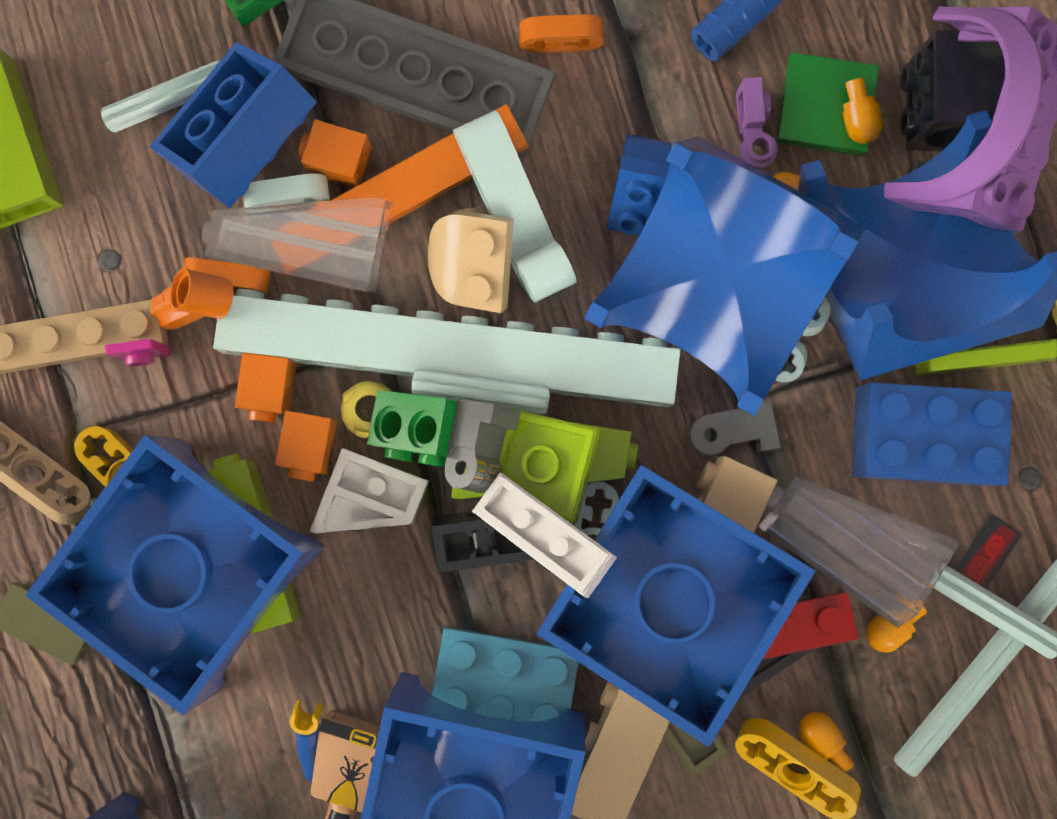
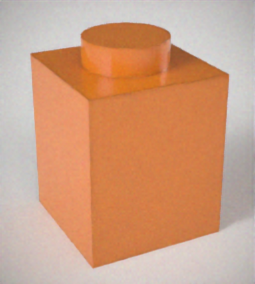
(335, 153)
(265, 386)
(306, 445)

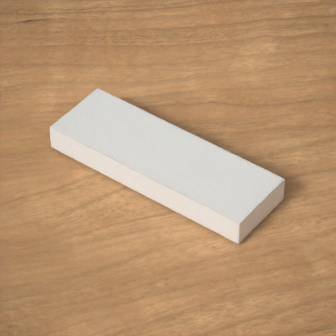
(544, 535)

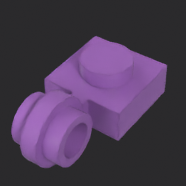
(752, 111)

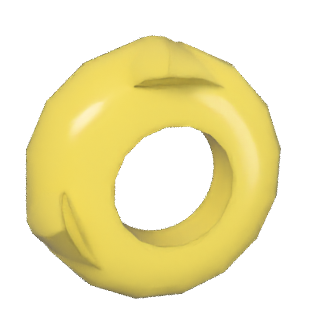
(349, 402)

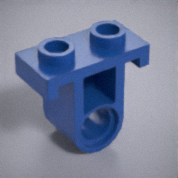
(638, 183)

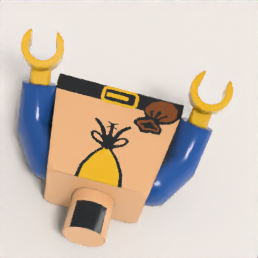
(335, 757)

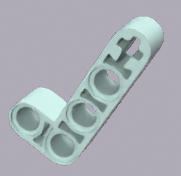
(508, 193)

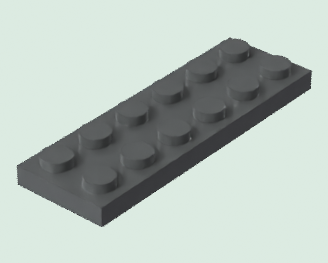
(409, 66)

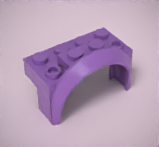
(1002, 173)

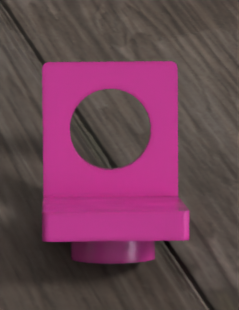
(138, 352)

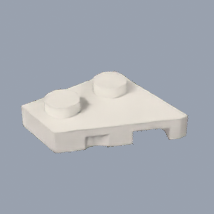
(367, 496)

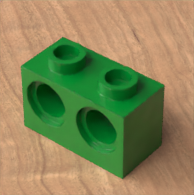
(412, 425)

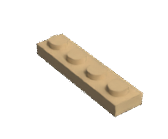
(75, 336)

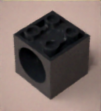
(946, 85)

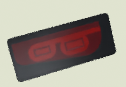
(988, 551)

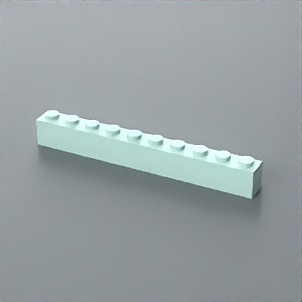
(401, 344)

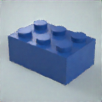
(234, 123)
(932, 434)

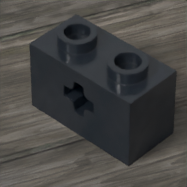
(470, 542)

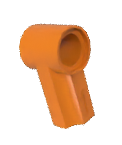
(191, 298)

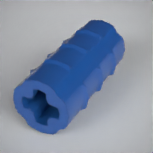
(729, 24)

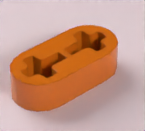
(561, 33)
(240, 275)

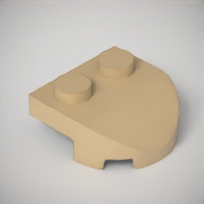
(472, 259)

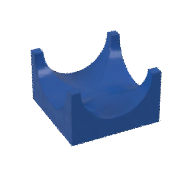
(729, 267)
(928, 278)
(170, 572)
(680, 606)
(470, 765)

